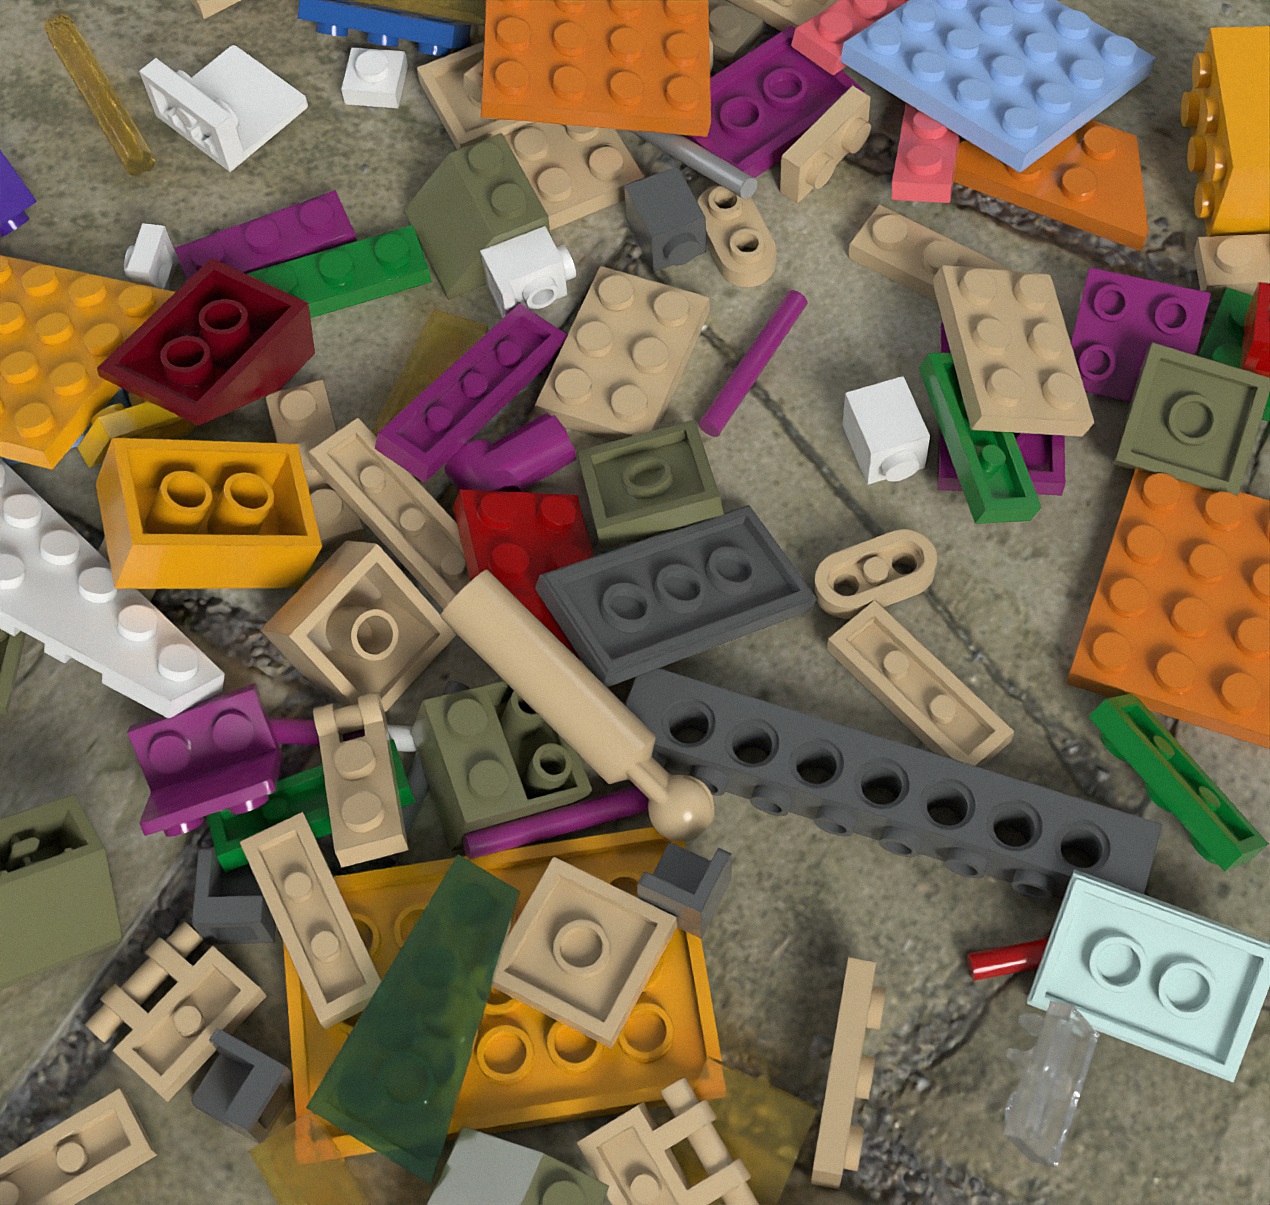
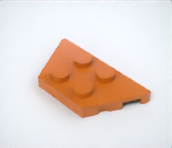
(1083, 181)

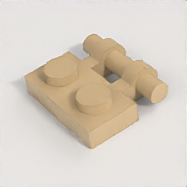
(175, 1034)
(641, 1168)

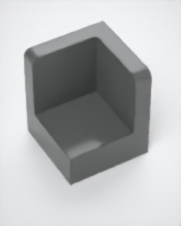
(688, 886)
(229, 904)
(244, 1088)

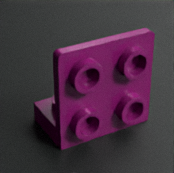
(1122, 319)
(206, 761)

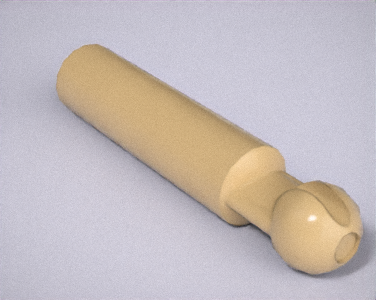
(575, 703)

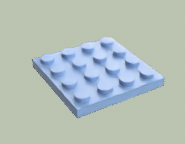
(999, 70)

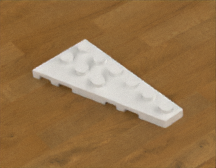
(67, 599)

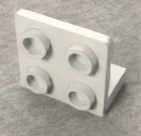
(225, 106)

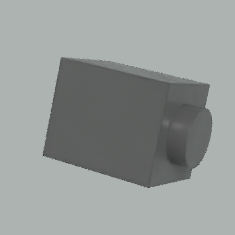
(665, 219)

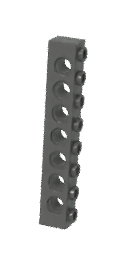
(1049, 820)

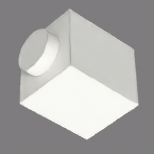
(886, 431)

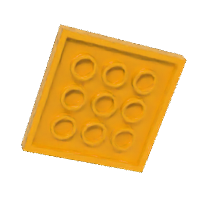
(51, 342)

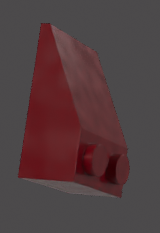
(214, 345)

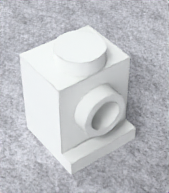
(527, 271)

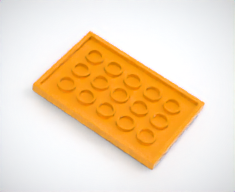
(524, 1062)

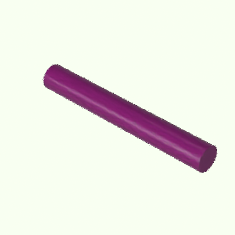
(753, 363)
(554, 822)

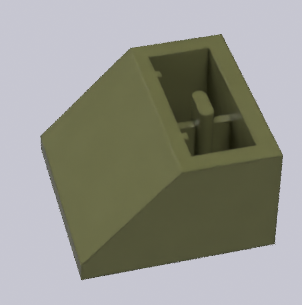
(493, 760)
(52, 891)

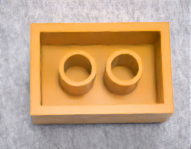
(1231, 131)
(206, 514)

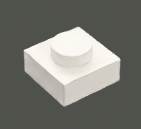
(374, 77)
(152, 258)

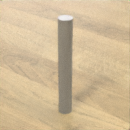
(703, 162)

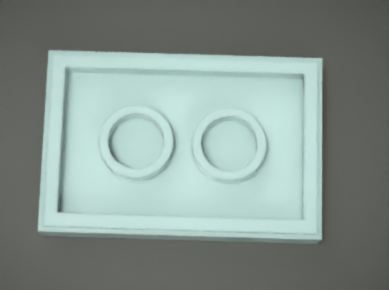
(1154, 974)

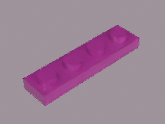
(470, 393)

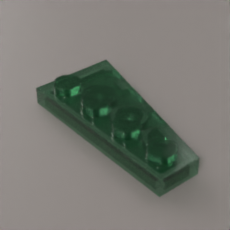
(416, 1037)

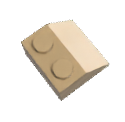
(359, 627)

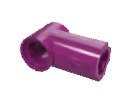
(513, 460)

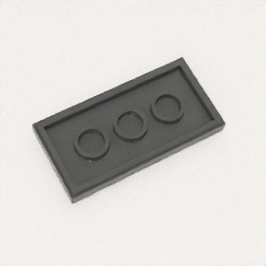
(674, 595)

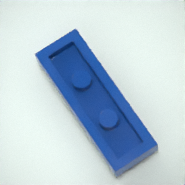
(385, 25)

